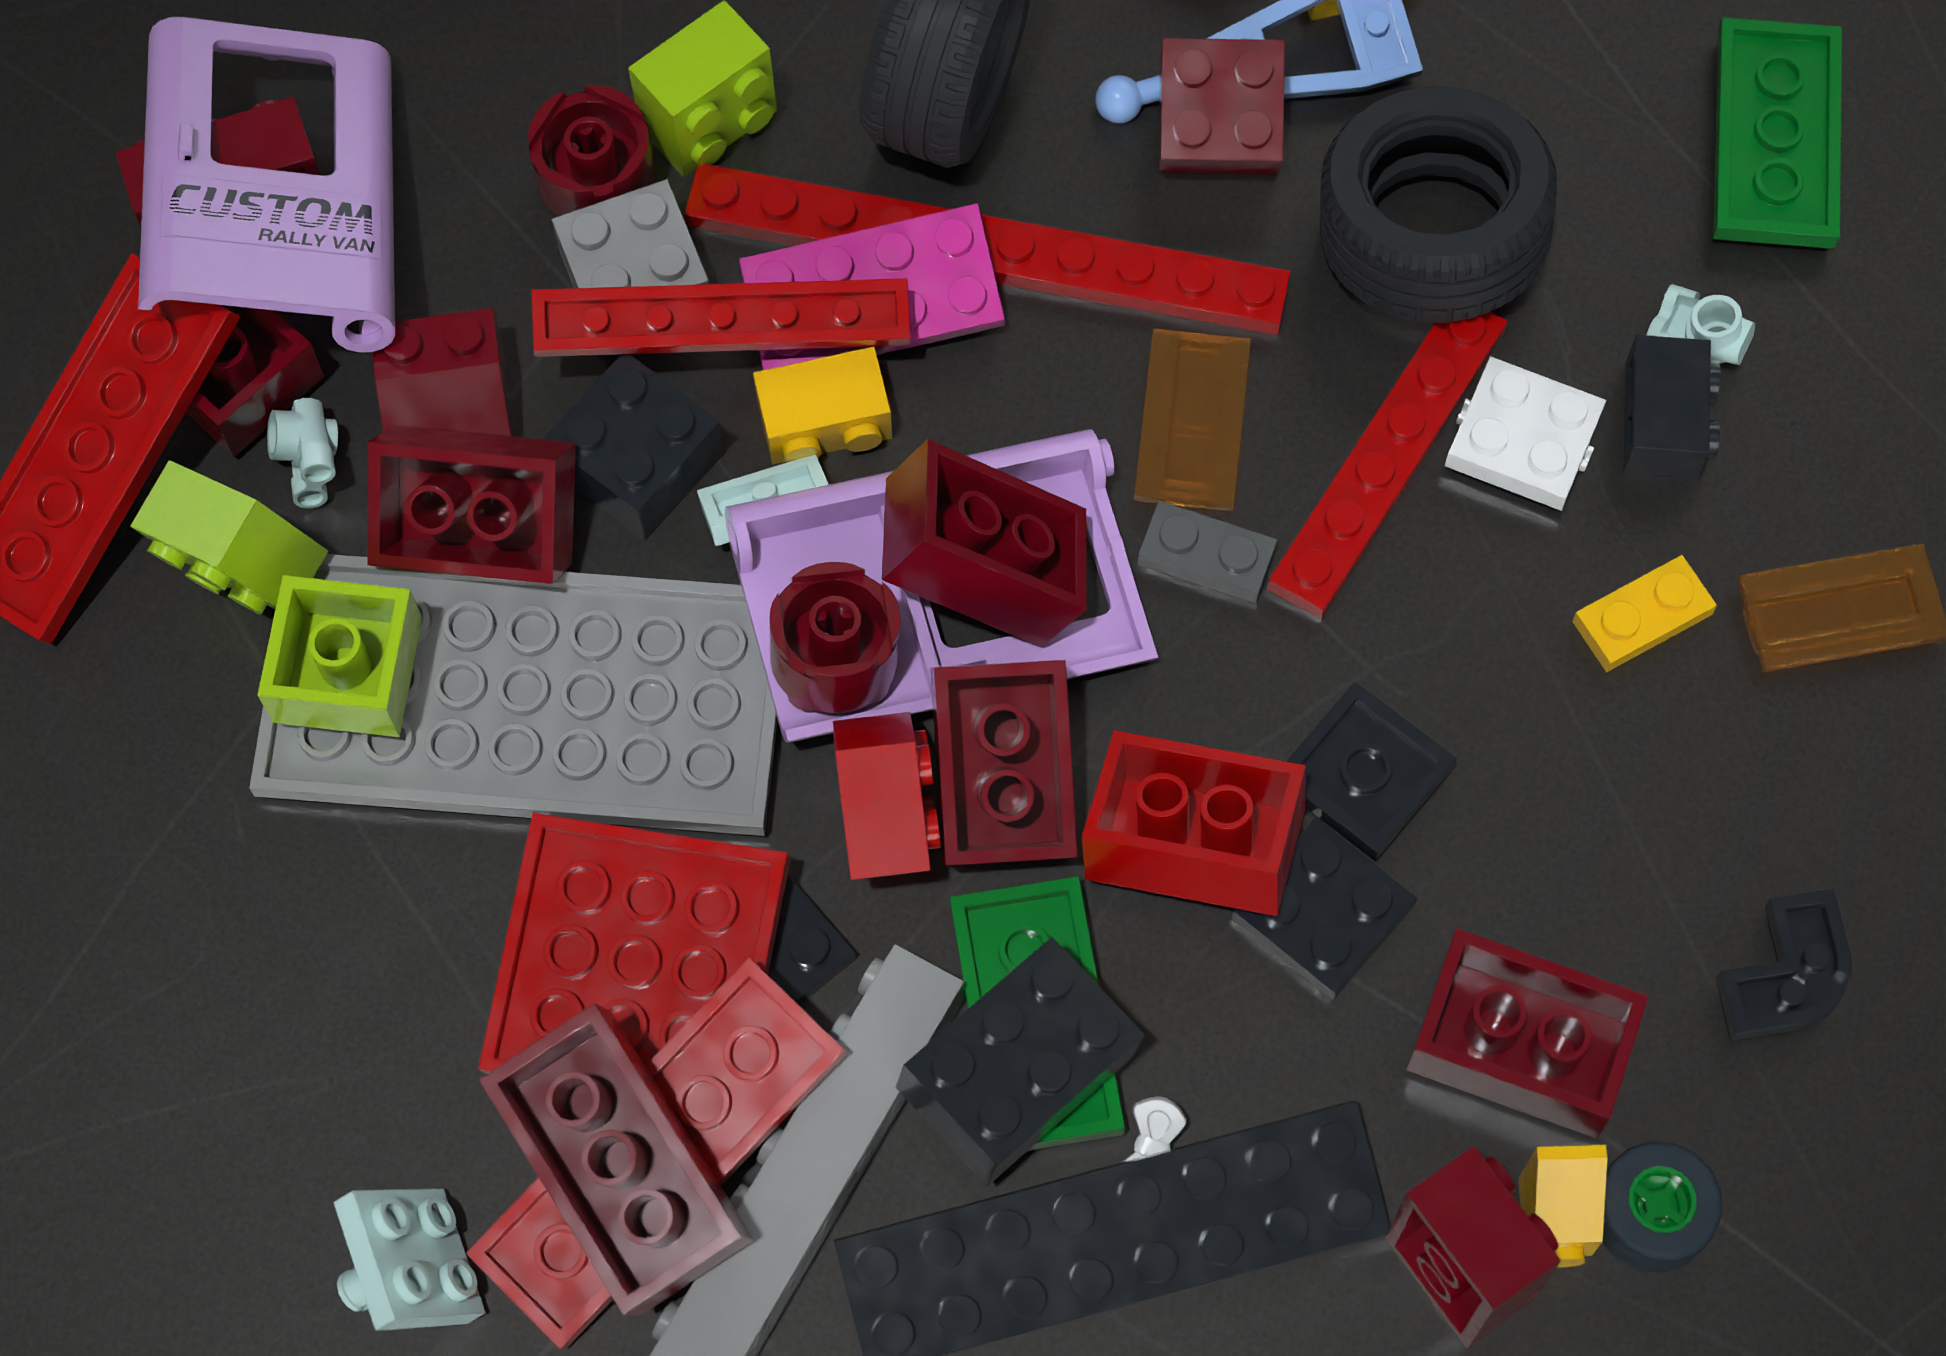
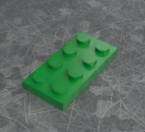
(1778, 133)
(996, 935)

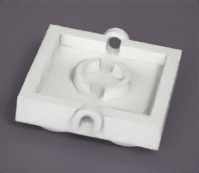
(1525, 433)

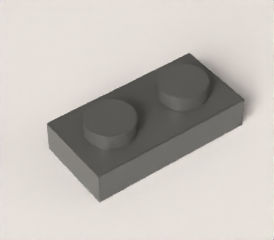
(1207, 551)

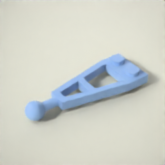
(1375, 32)

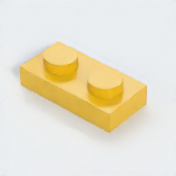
(1644, 613)

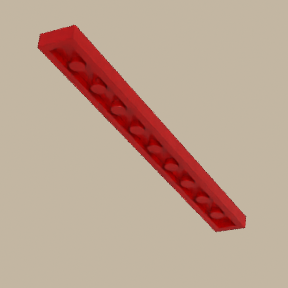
(1019, 251)

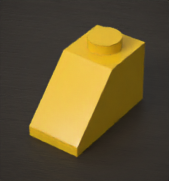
(1569, 1194)

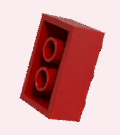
(1194, 822)

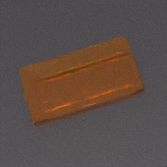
(1192, 419)
(1842, 607)

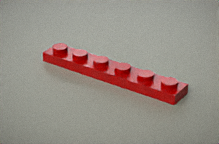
(720, 317)
(1384, 462)

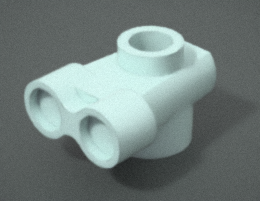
(1711, 318)
(310, 445)

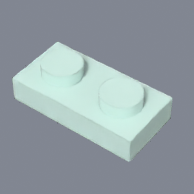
(771, 482)

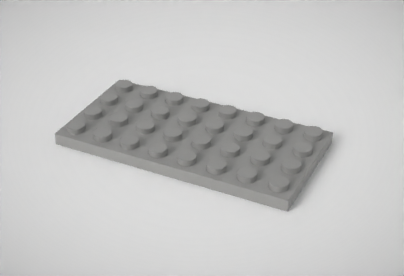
(555, 703)

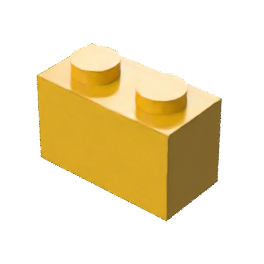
(823, 406)

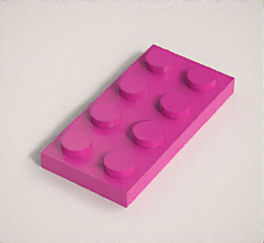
(939, 253)

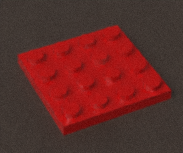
(630, 926)

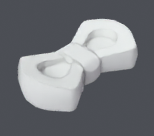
(1158, 1124)

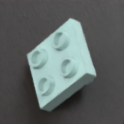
(406, 1260)

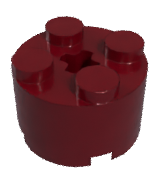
(589, 148)
(834, 638)

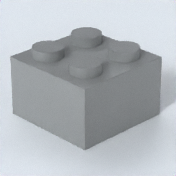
(629, 242)

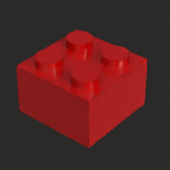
(881, 796)

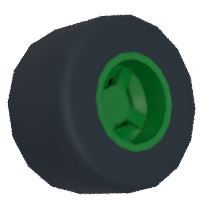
(1673, 1187)

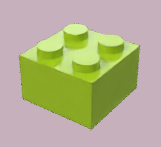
(705, 88)
(224, 538)
(340, 656)

